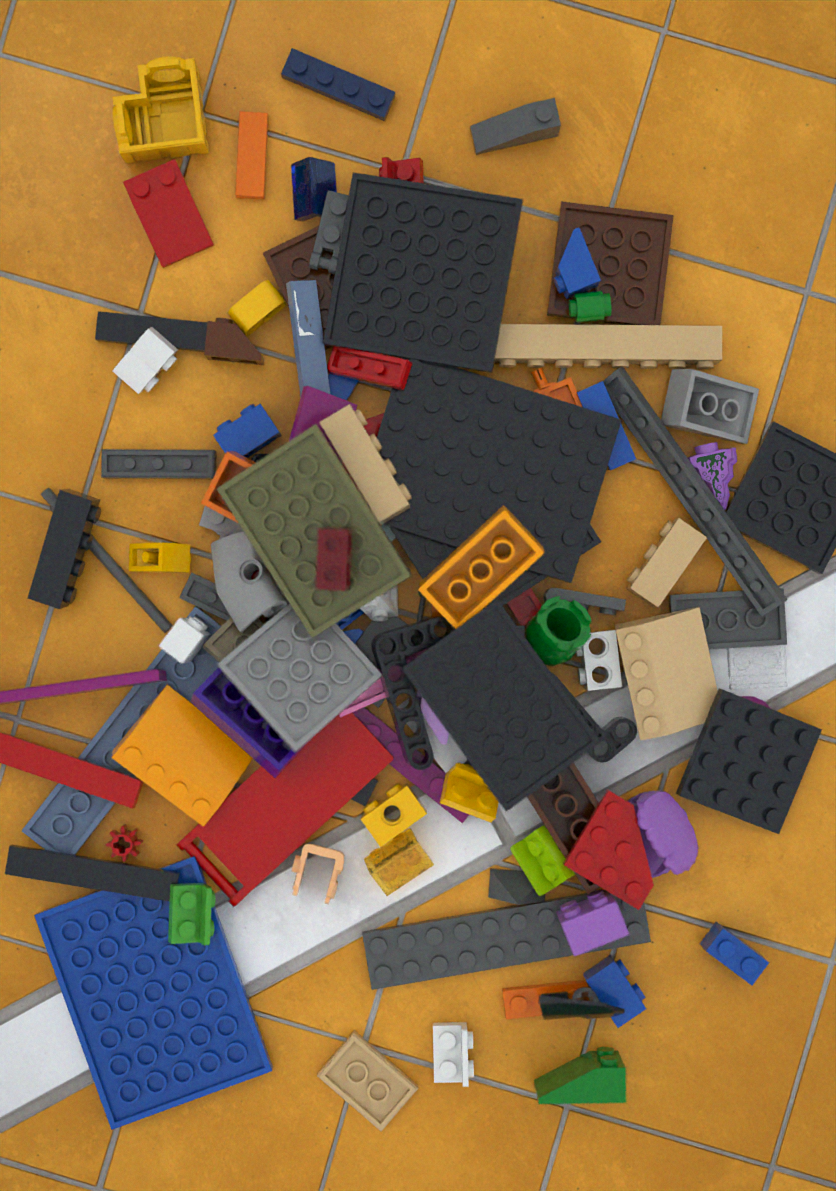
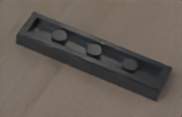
(129, 328)

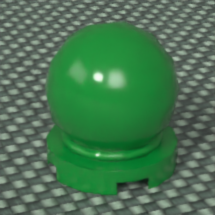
(558, 630)

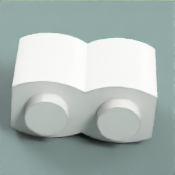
(146, 360)

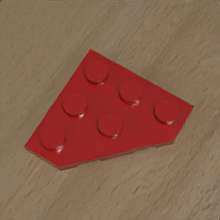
(613, 851)

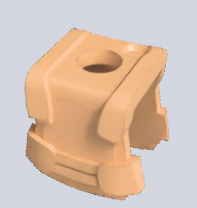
(300, 863)

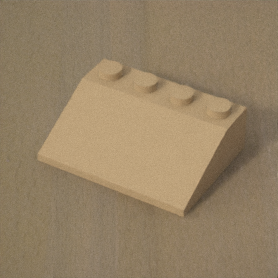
(667, 671)

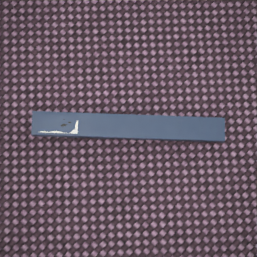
(307, 335)

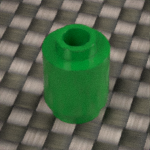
(590, 306)

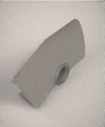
(244, 598)

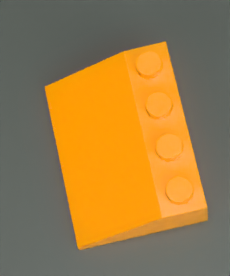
(182, 755)

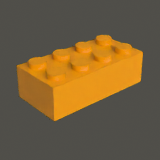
(481, 567)

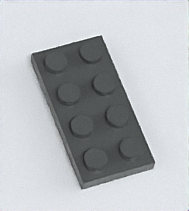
(733, 620)

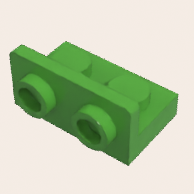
(191, 913)

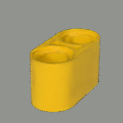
(257, 307)

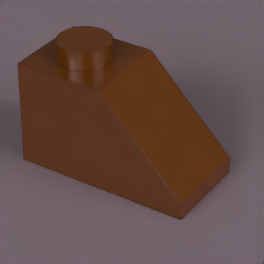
(229, 344)

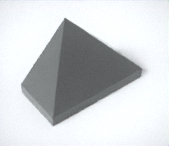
(512, 887)

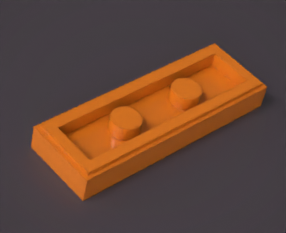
(251, 155)

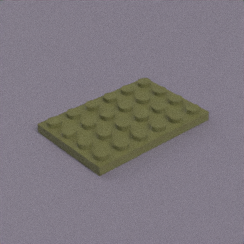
(284, 505)

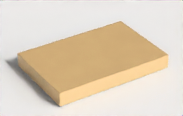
(367, 1080)

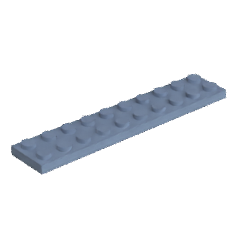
(72, 815)

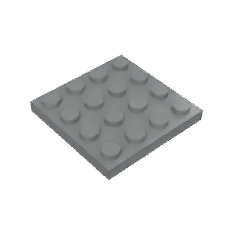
(297, 678)

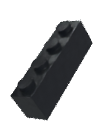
(64, 549)

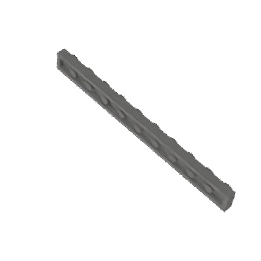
(693, 493)

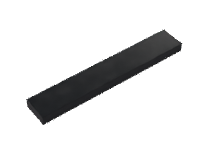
(90, 872)

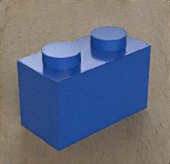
(248, 432)
(734, 953)
(613, 988)

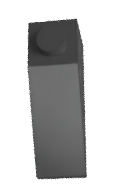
(517, 127)

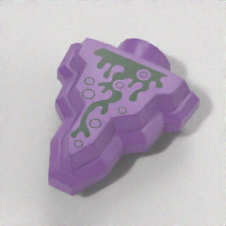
(715, 469)

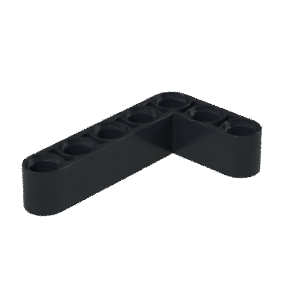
(404, 685)

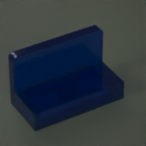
(310, 186)

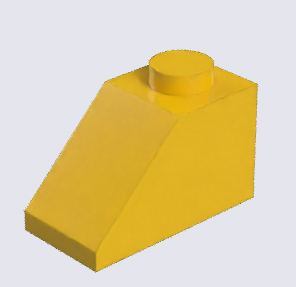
(159, 557)

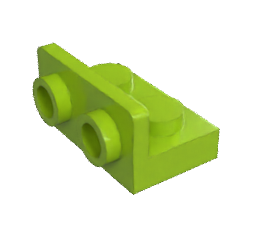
(541, 861)

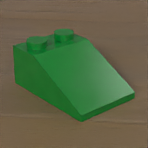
(585, 1080)

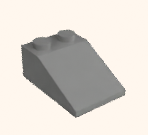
(709, 405)

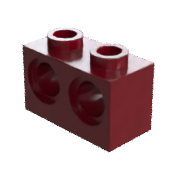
(334, 558)

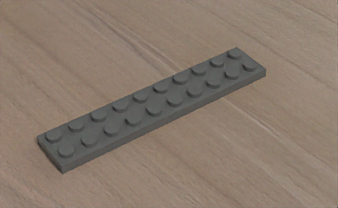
(481, 941)

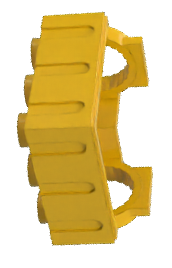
(165, 115)

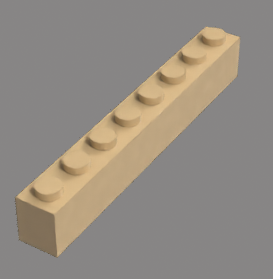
(609, 345)

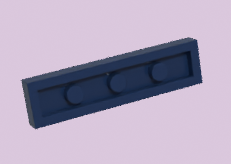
(338, 84)

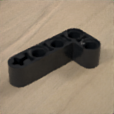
(607, 733)

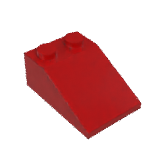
(168, 213)

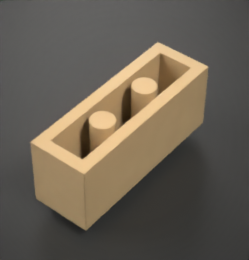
(665, 562)

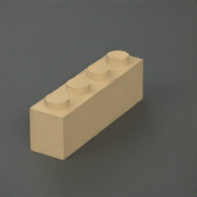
(365, 464)

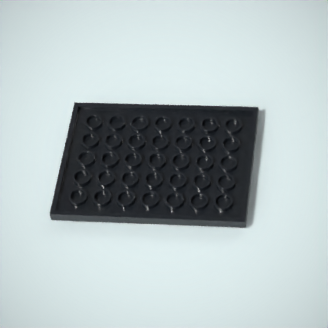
(486, 444)

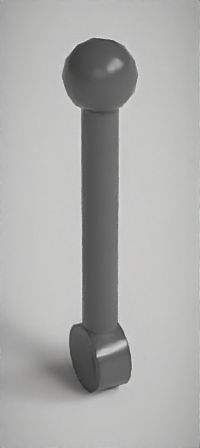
(415, 637)

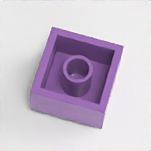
(591, 922)

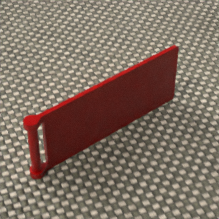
(275, 816)

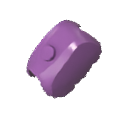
(665, 833)

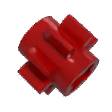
(119, 849)

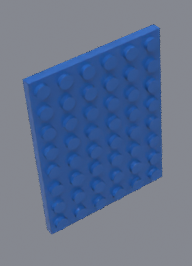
(151, 1013)

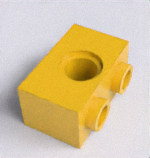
(385, 829)

